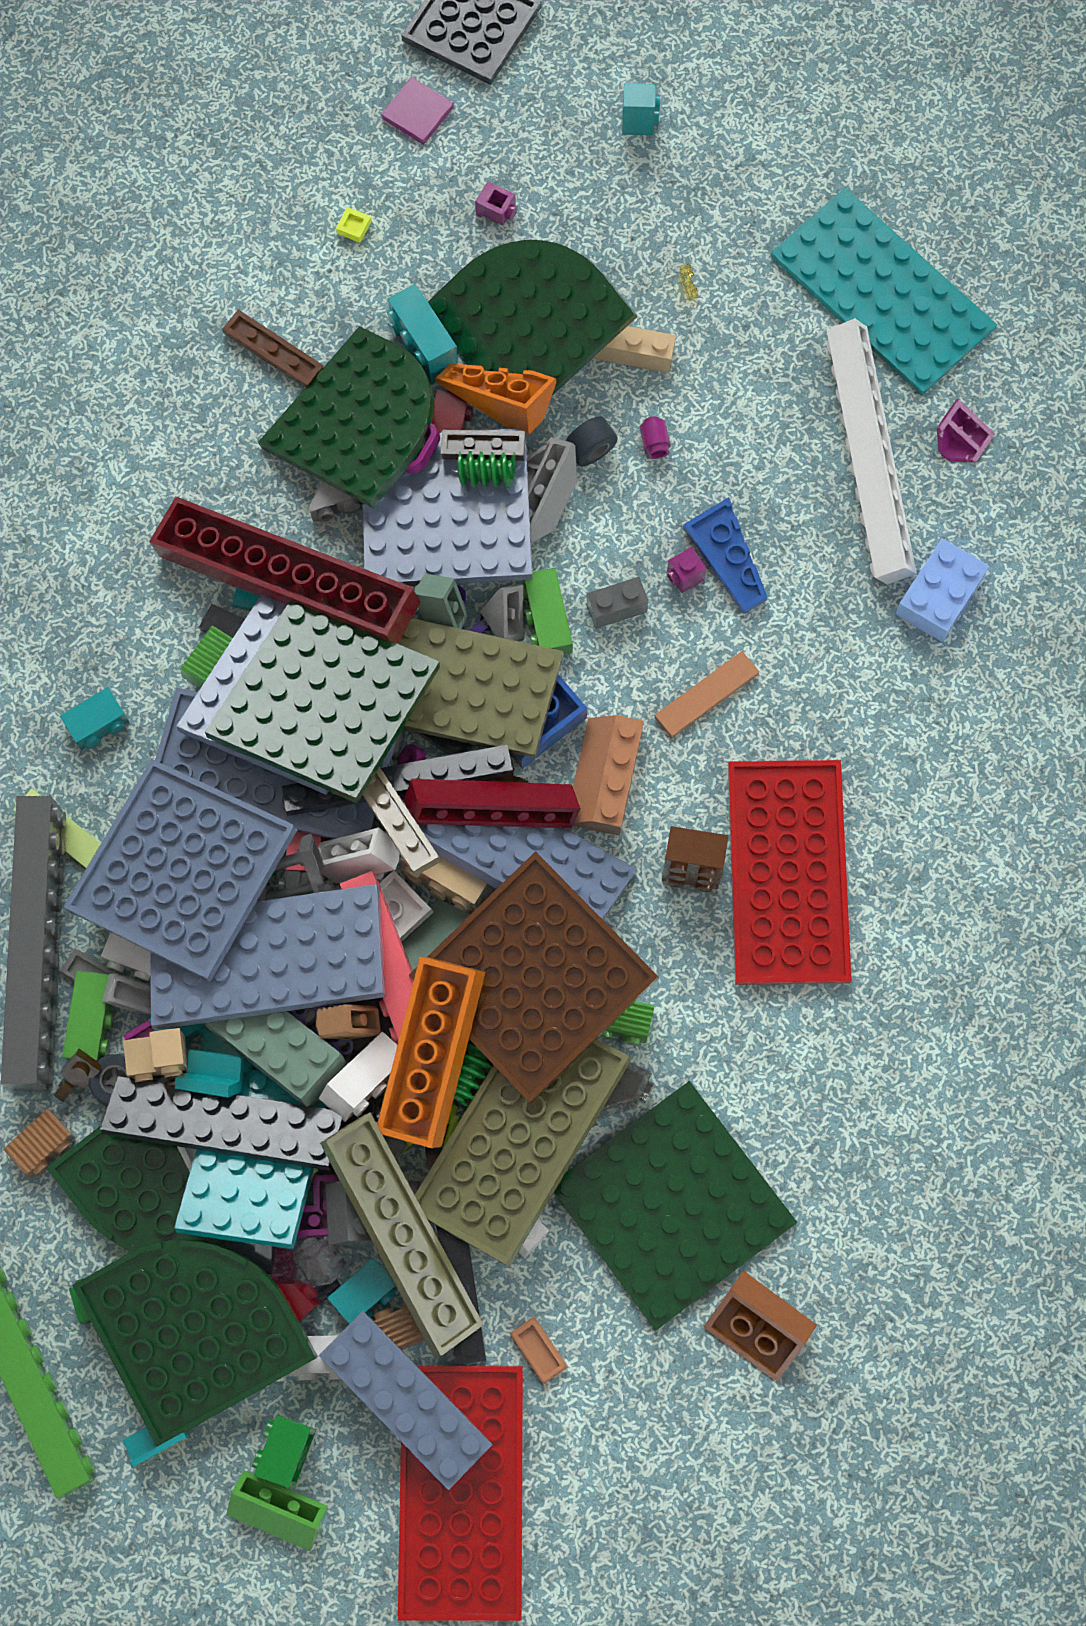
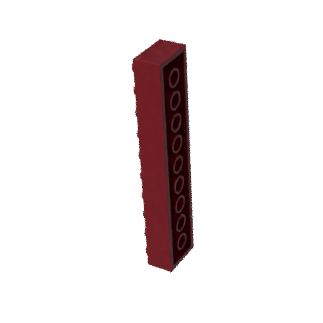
(283, 570)

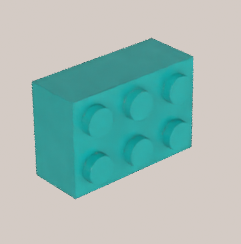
(421, 331)

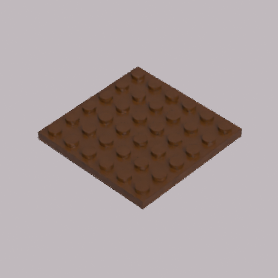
(549, 975)

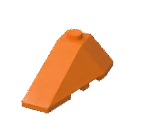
(506, 397)

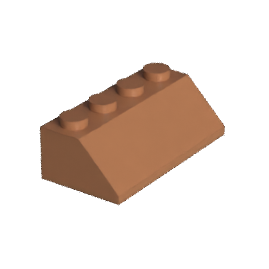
(606, 771)

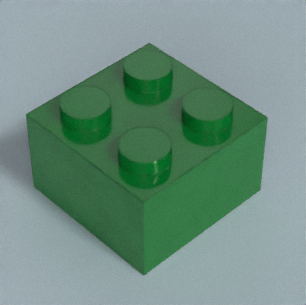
(284, 1451)

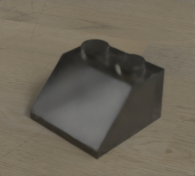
(629, 1092)

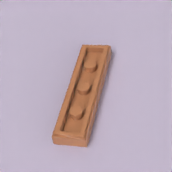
(706, 694)

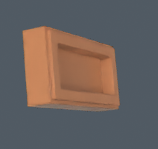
(538, 1350)

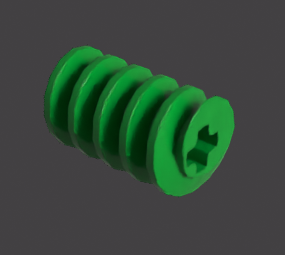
(486, 469)
(471, 1069)

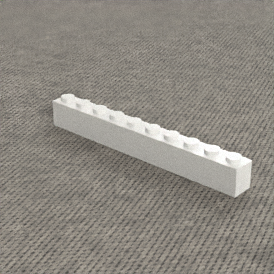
(870, 452)

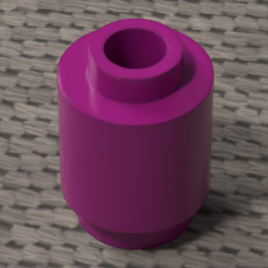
(655, 437)

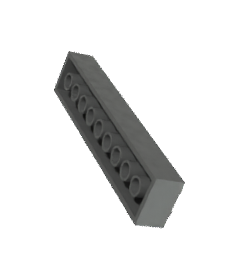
(33, 944)

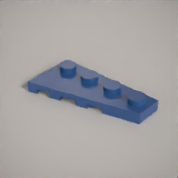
(722, 545)

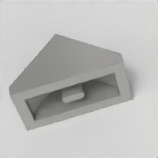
(505, 612)

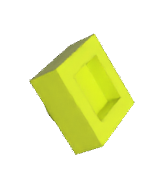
(353, 225)

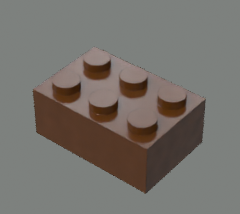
(694, 858)

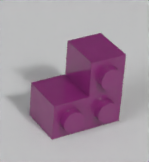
(315, 1216)

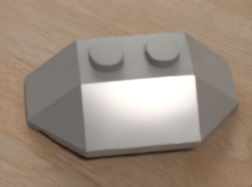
(550, 484)

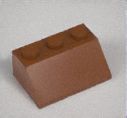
(760, 1326)

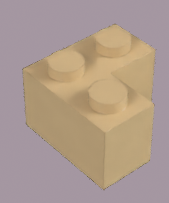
(156, 1055)

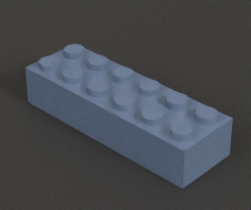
(405, 1400)

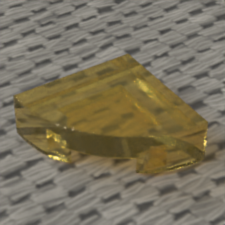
(685, 278)

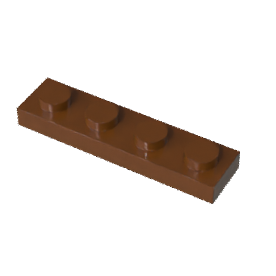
(272, 348)

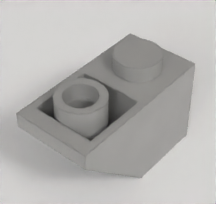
(330, 502)

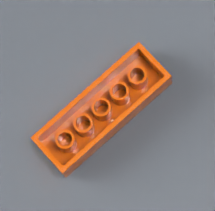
(430, 1052)

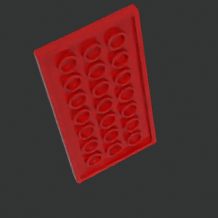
(788, 872)
(466, 1542)

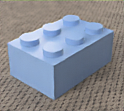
(942, 590)

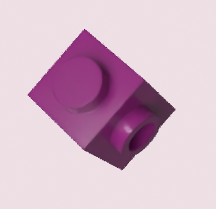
(686, 570)

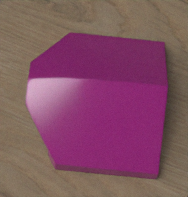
(962, 434)

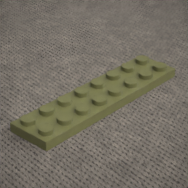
(402, 1234)

